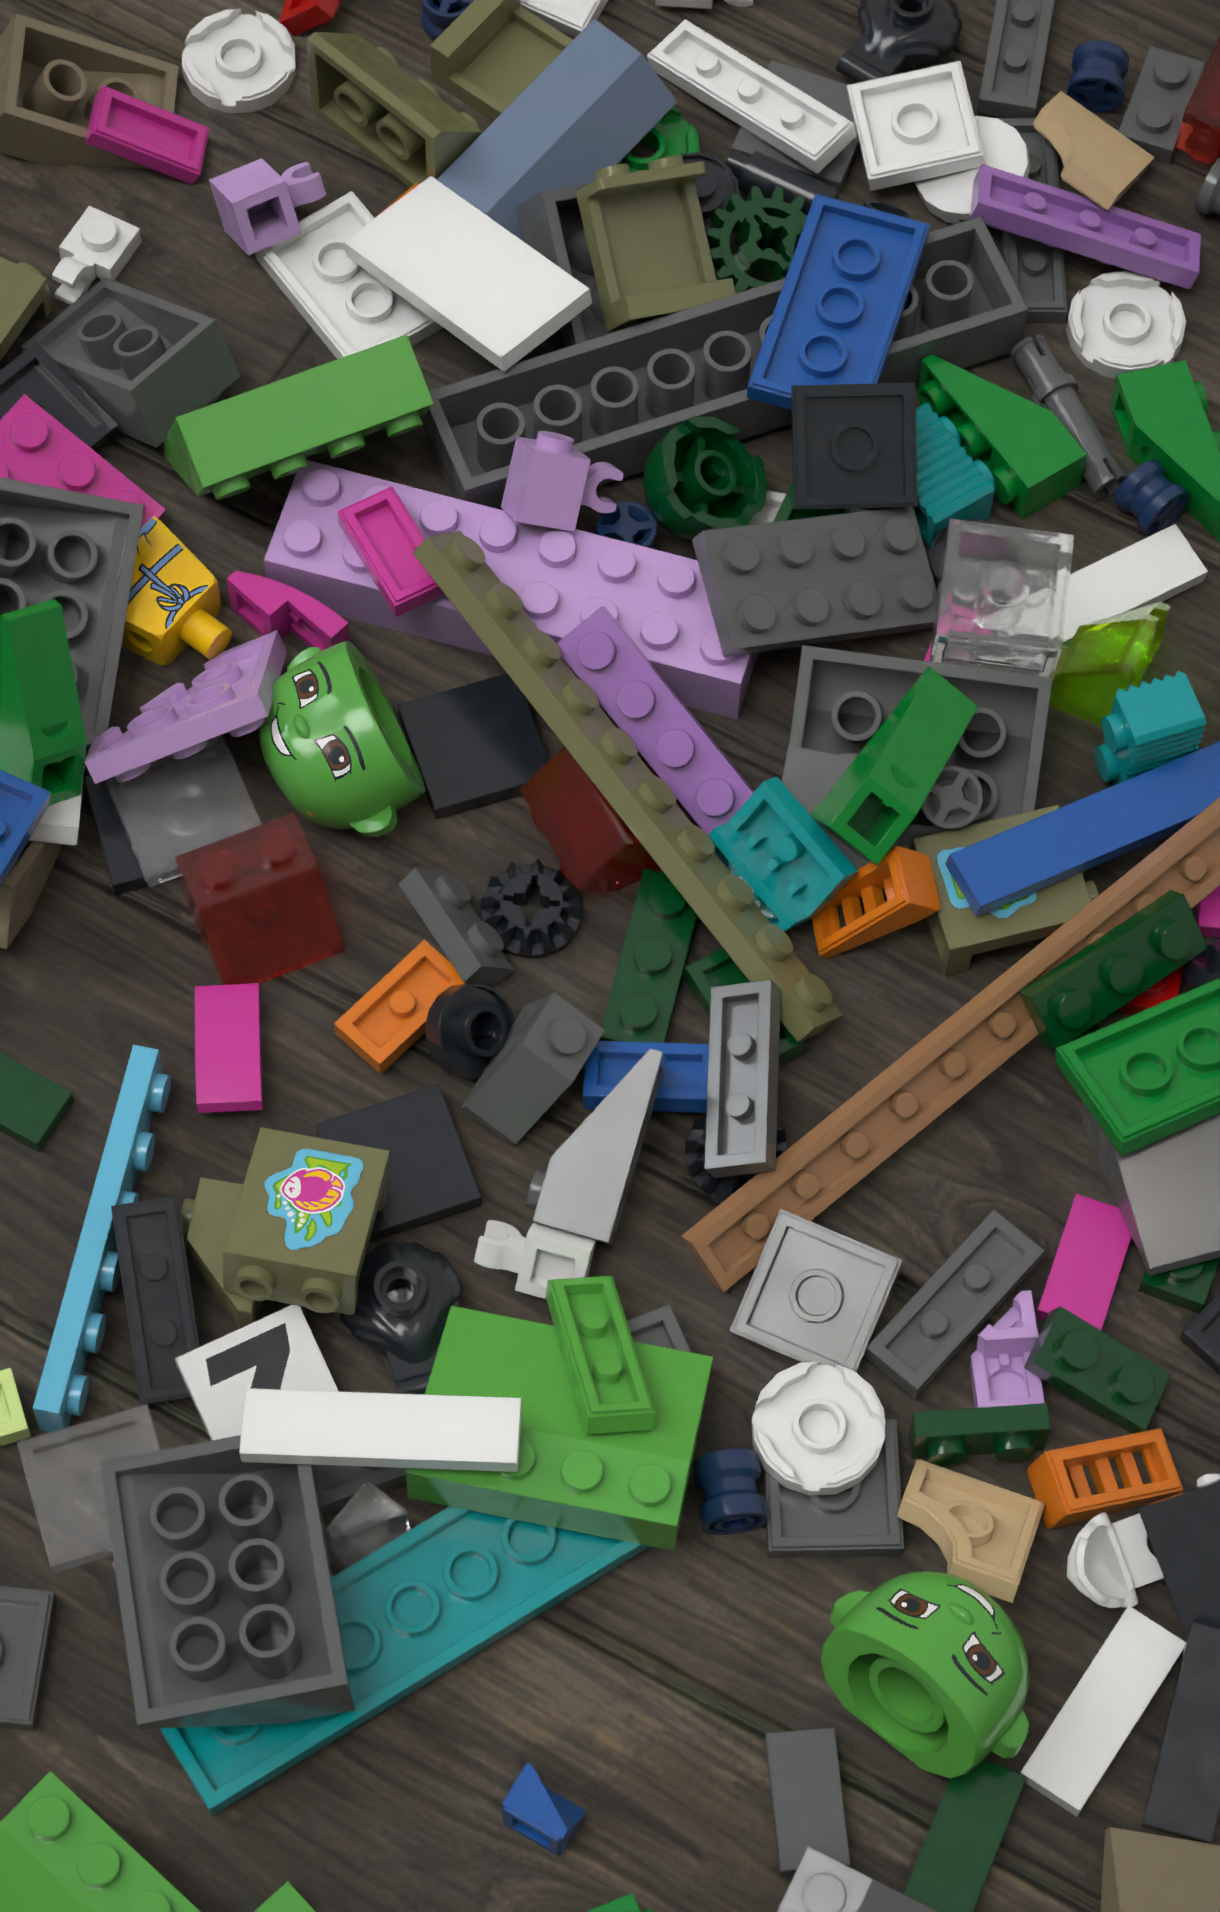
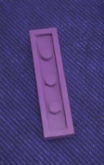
(1084, 227)
(655, 720)

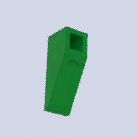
(1165, 419)
(1018, 440)
(40, 702)
(896, 768)

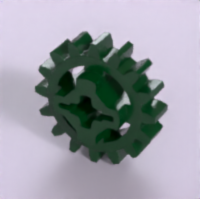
(765, 237)

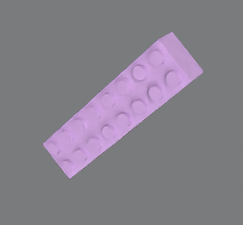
(553, 571)

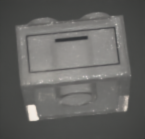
(1001, 598)

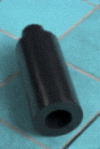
(770, 173)

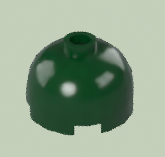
(703, 479)

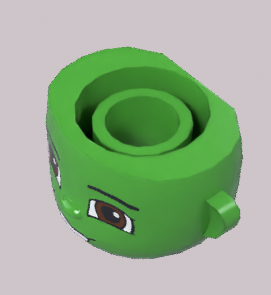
(338, 743)
(931, 1670)

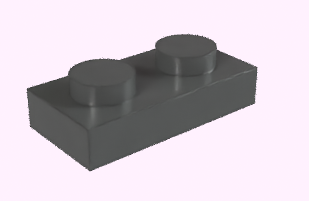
(1160, 102)
(466, 940)

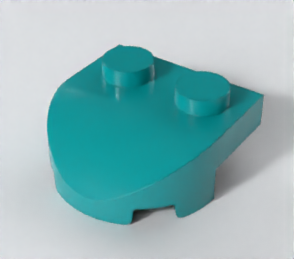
(782, 856)

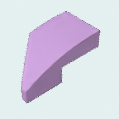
(1000, 1359)

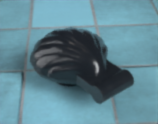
(899, 37)
(404, 1309)

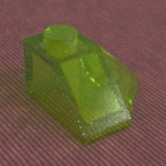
(1106, 658)

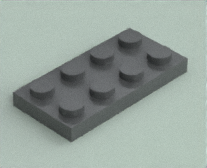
(816, 580)

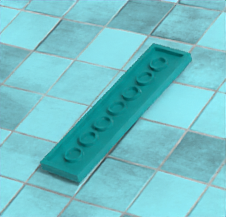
(404, 1623)

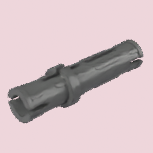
(1058, 394)

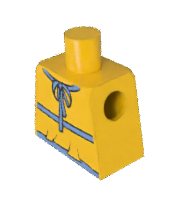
(171, 600)

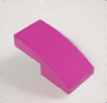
(276, 606)
(228, 1048)

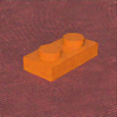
(397, 1007)

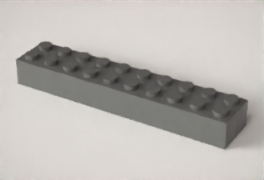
(644, 380)

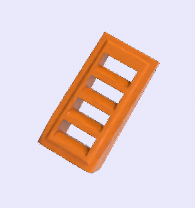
(909, 894)
(1062, 1485)

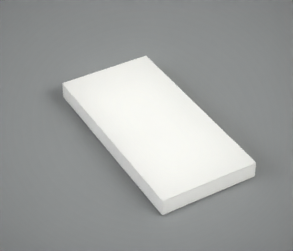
(468, 273)

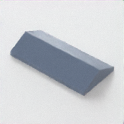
(562, 127)

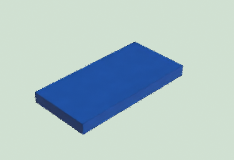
(839, 300)

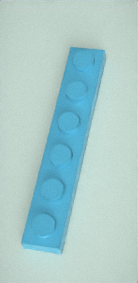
(96, 1262)

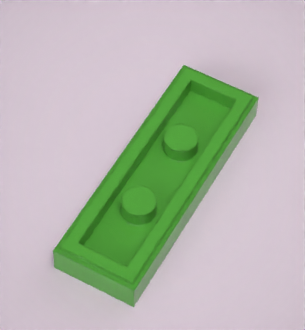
(600, 1355)

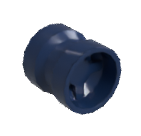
(730, 1491)

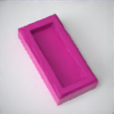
(147, 135)
(385, 543)
(1087, 1262)

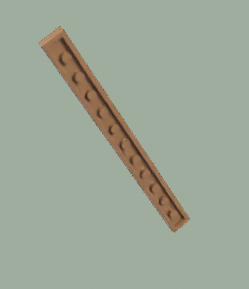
(939, 1066)

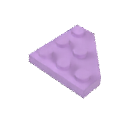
(225, 698)

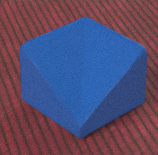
(541, 1813)

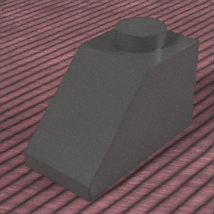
(533, 1067)

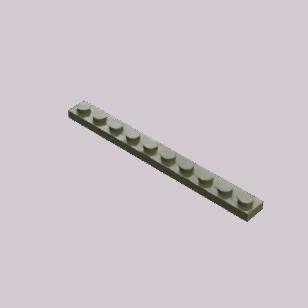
(626, 782)

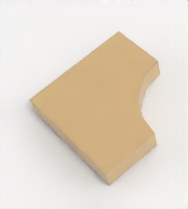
(1093, 154)
(976, 1524)

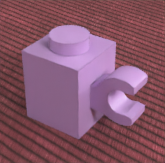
(260, 203)
(552, 480)

